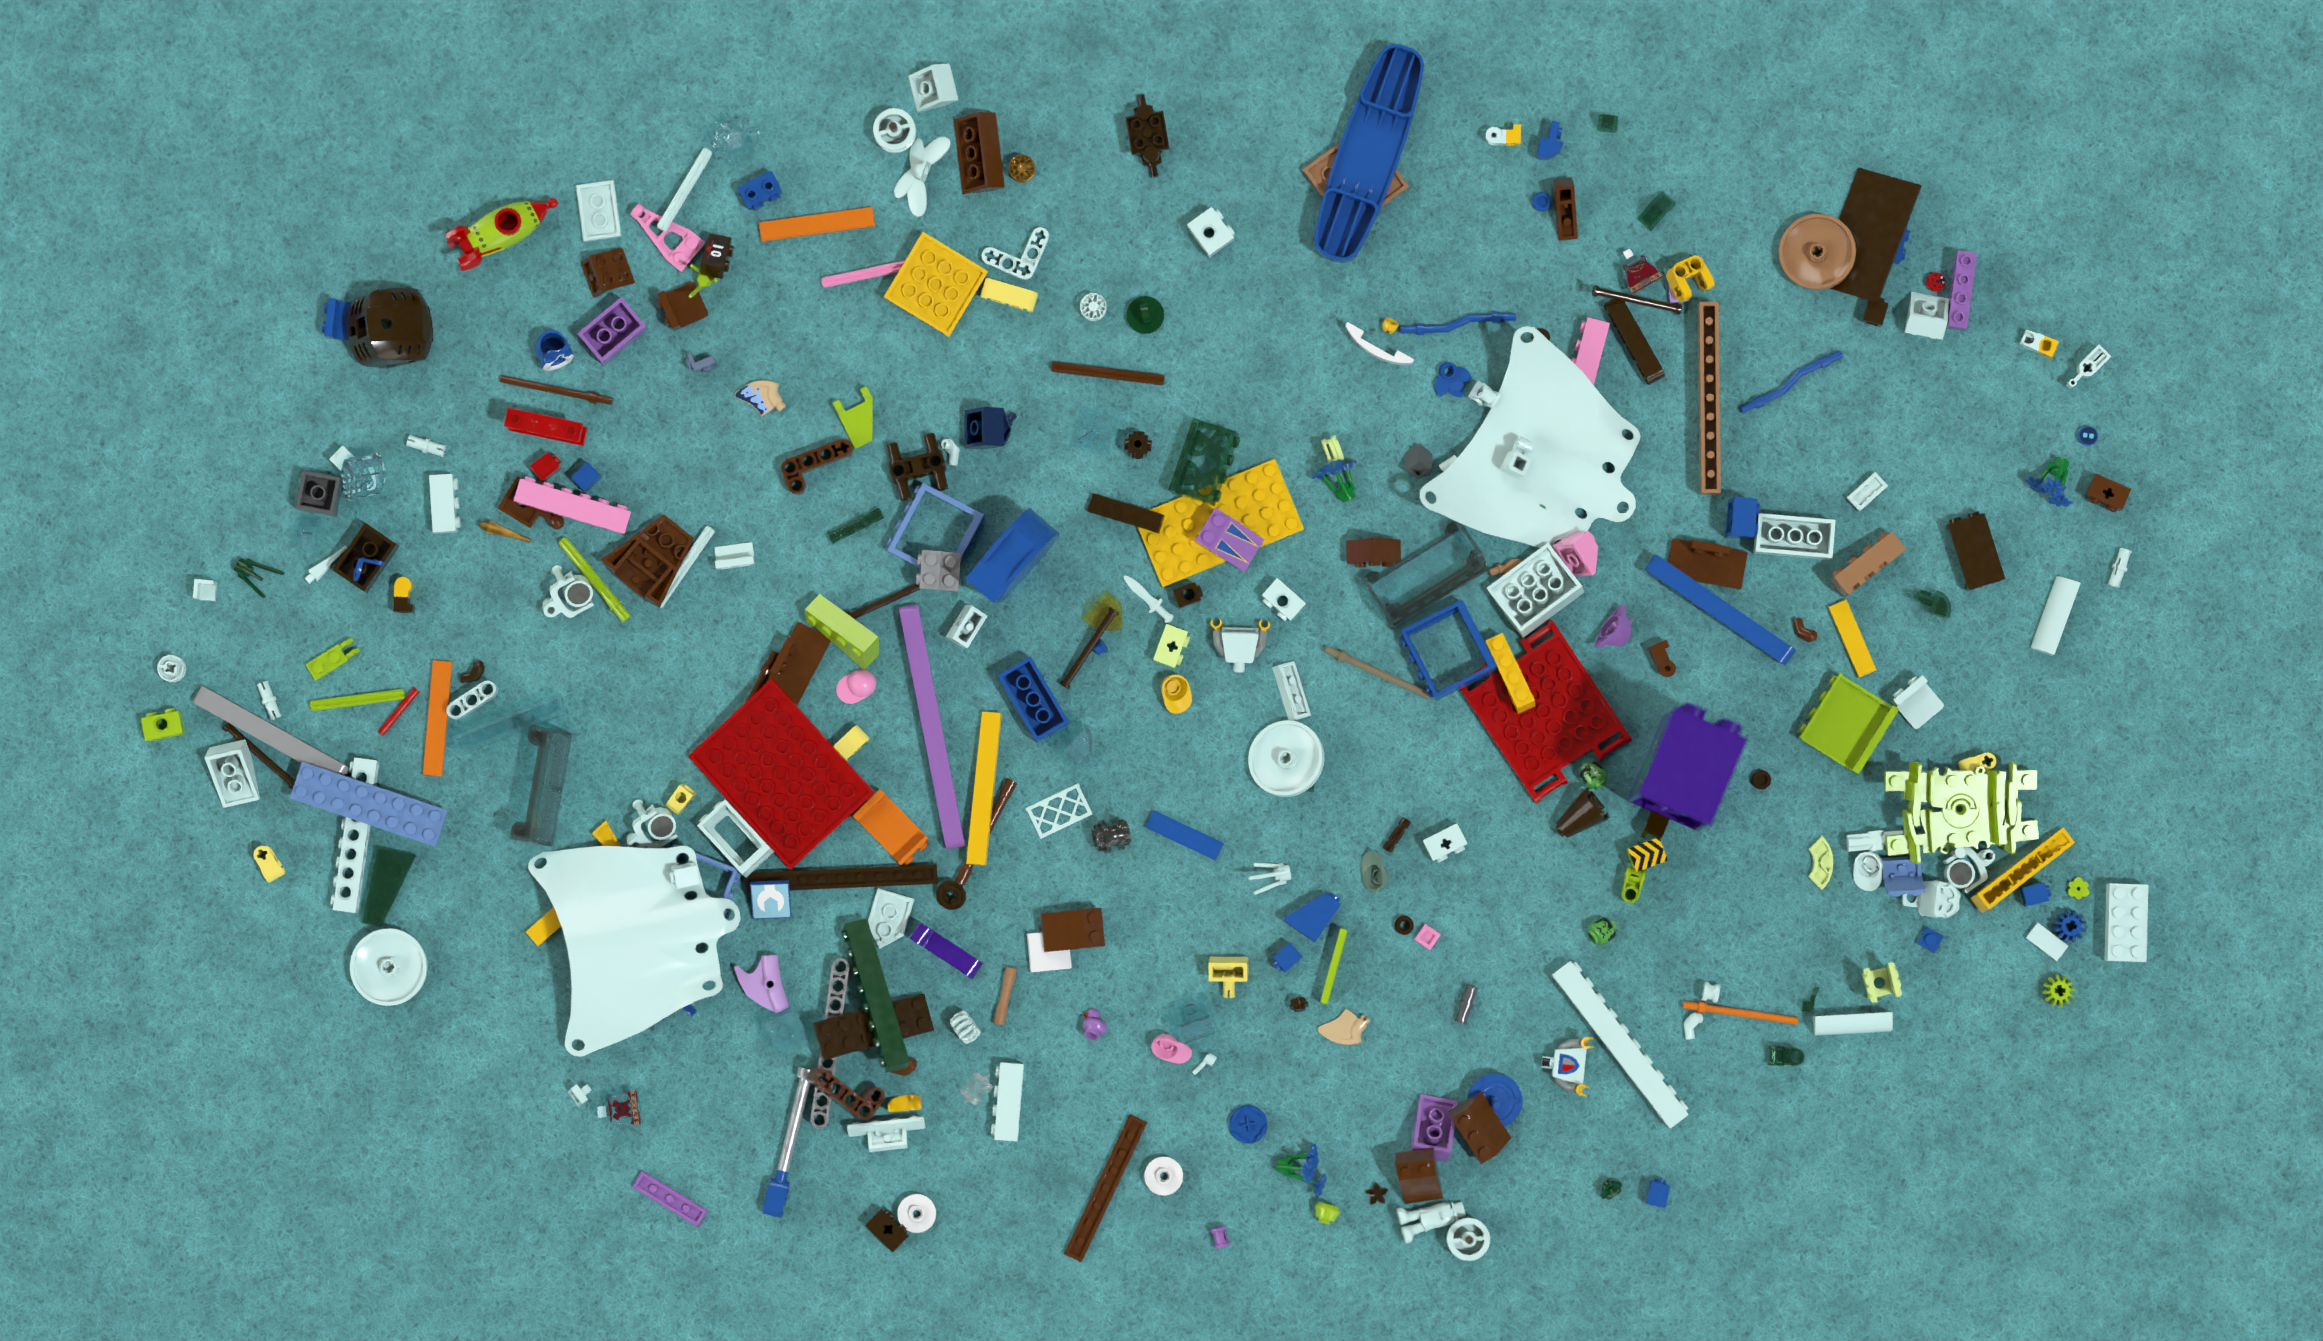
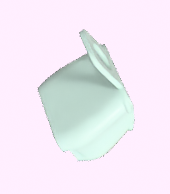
(1939, 900)

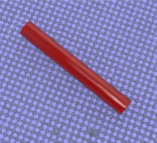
(398, 711)

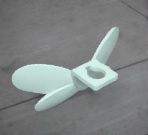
(913, 180)

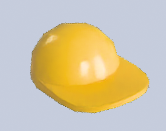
(1176, 693)

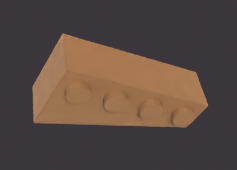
(1867, 564)

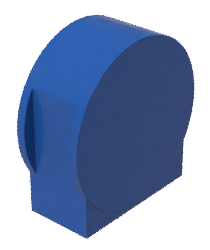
(1013, 556)

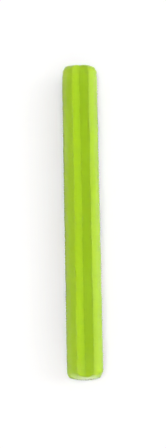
(355, 700)

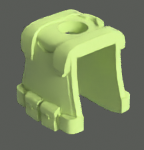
(1890, 976)

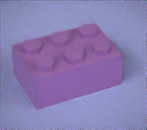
(612, 331)

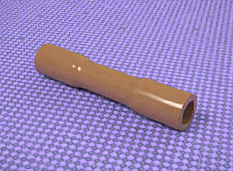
(1002, 1007)

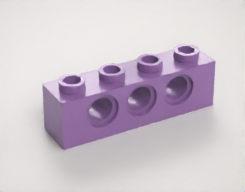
(1961, 290)

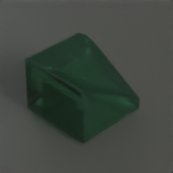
(1607, 123)

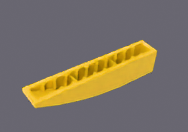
(2022, 870)

